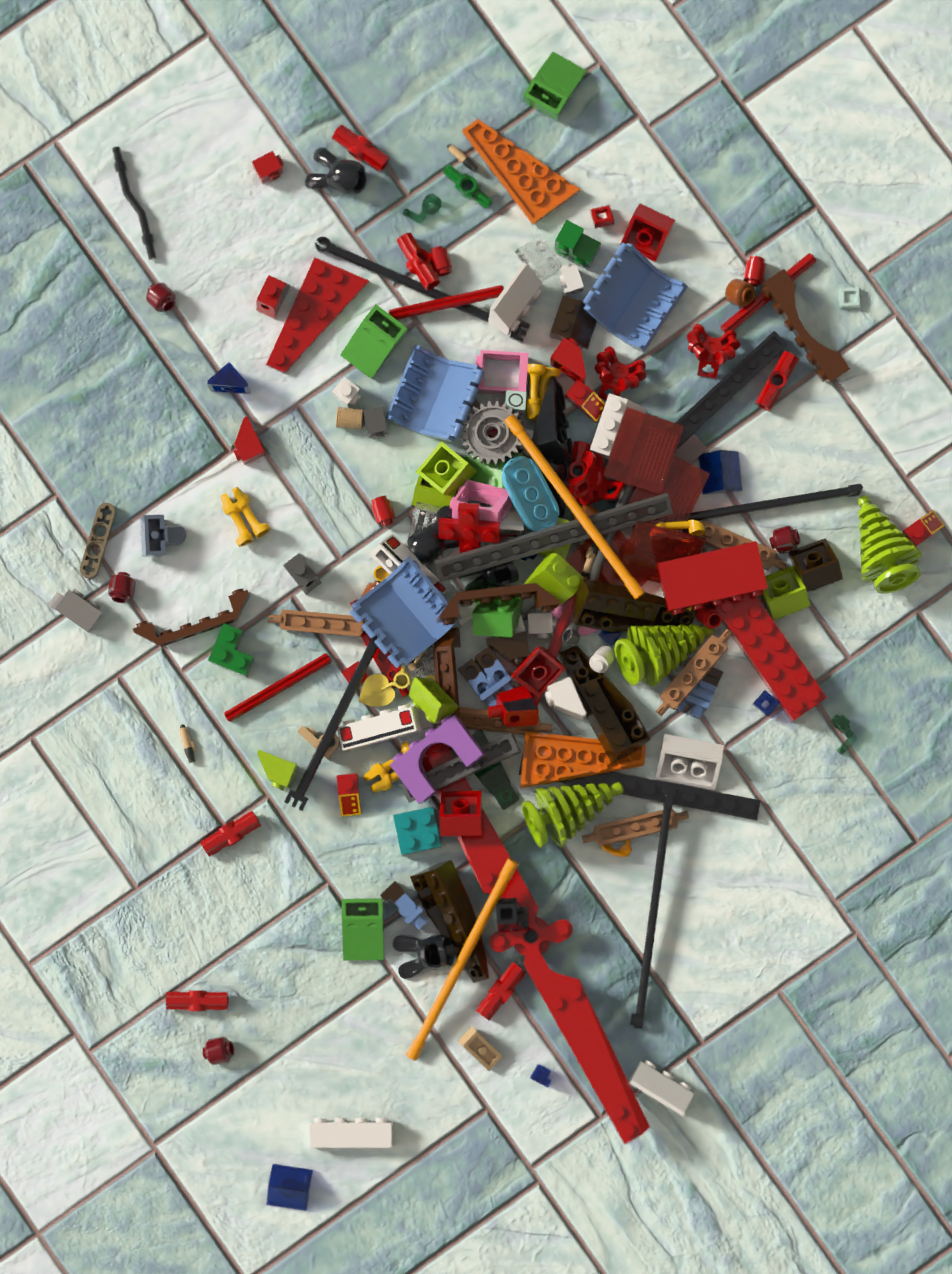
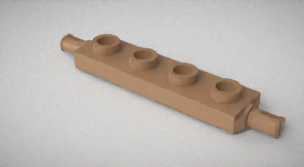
(721, 538)
(318, 622)
(693, 672)
(480, 720)
(632, 828)

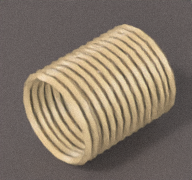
(349, 418)

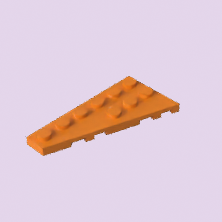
(525, 178)
(562, 757)

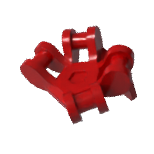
(711, 350)
(617, 375)
(595, 482)

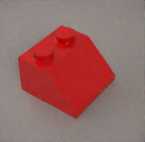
(648, 231)
(569, 359)
(461, 813)

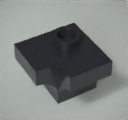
(511, 916)

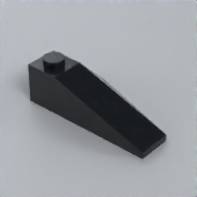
(551, 425)

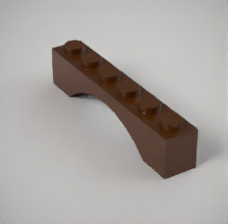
(827, 361)

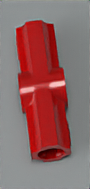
(360, 148)
(418, 261)
(771, 391)
(579, 448)
(230, 833)
(500, 991)
(197, 1000)

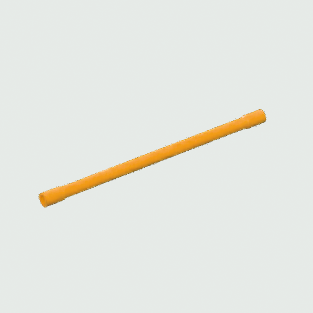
(629, 581)
(505, 876)

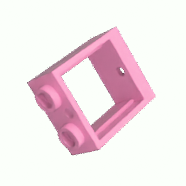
(502, 355)
(485, 494)

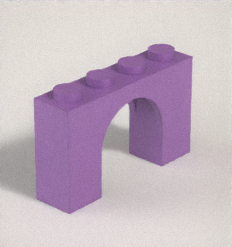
(410, 764)

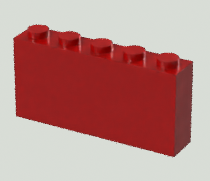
(712, 577)

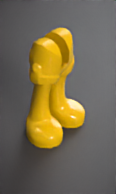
(541, 375)
(233, 509)
(383, 770)

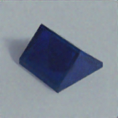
(228, 381)
(723, 471)
(289, 1187)

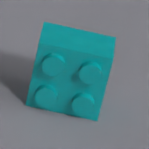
(417, 831)

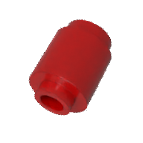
(441, 261)
(755, 270)
(383, 510)
(709, 617)

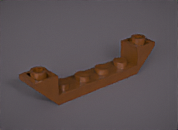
(543, 599)
(238, 601)
(446, 665)

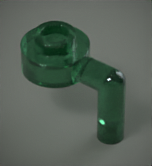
(430, 206)
(841, 723)

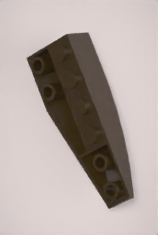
(615, 609)
(605, 707)
(451, 912)

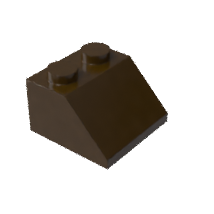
(573, 322)
(816, 565)
(512, 649)

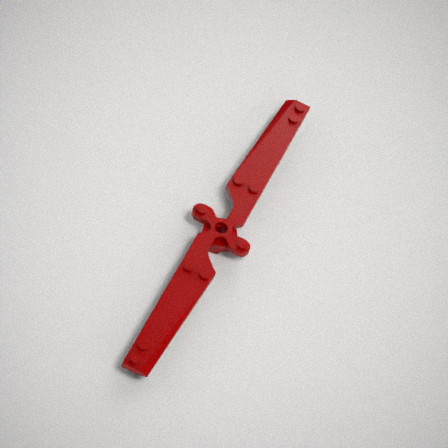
(560, 992)

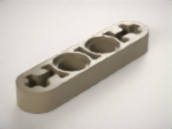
(96, 540)

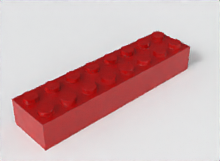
(771, 655)

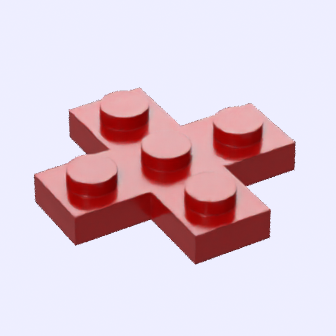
(469, 528)

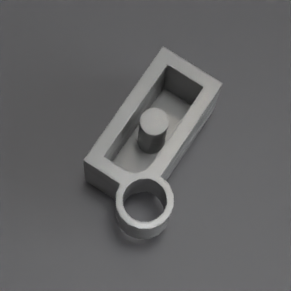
(76, 608)

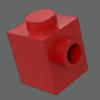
(268, 167)

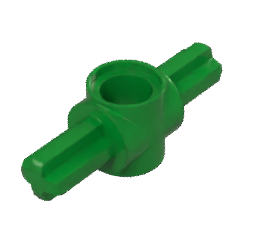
(475, 193)

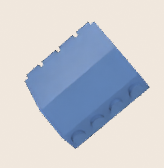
(633, 297)
(434, 395)
(403, 613)

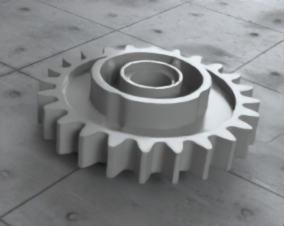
(477, 434)

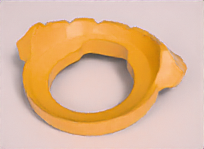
(624, 851)

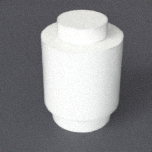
(602, 659)

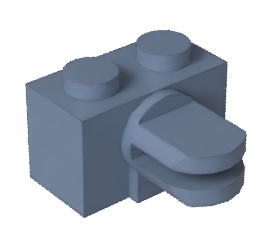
(157, 535)

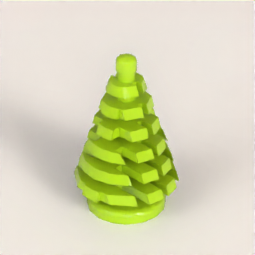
(885, 551)
(654, 651)
(565, 810)

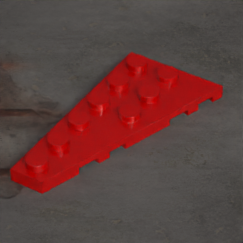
(317, 305)

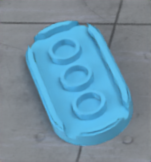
(530, 493)

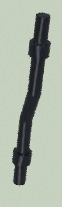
(120, 167)

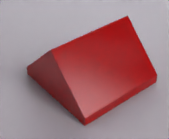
(538, 671)

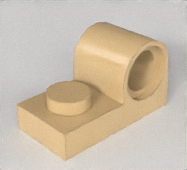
(310, 735)
(480, 1048)

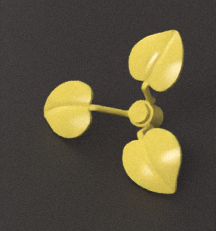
(378, 691)

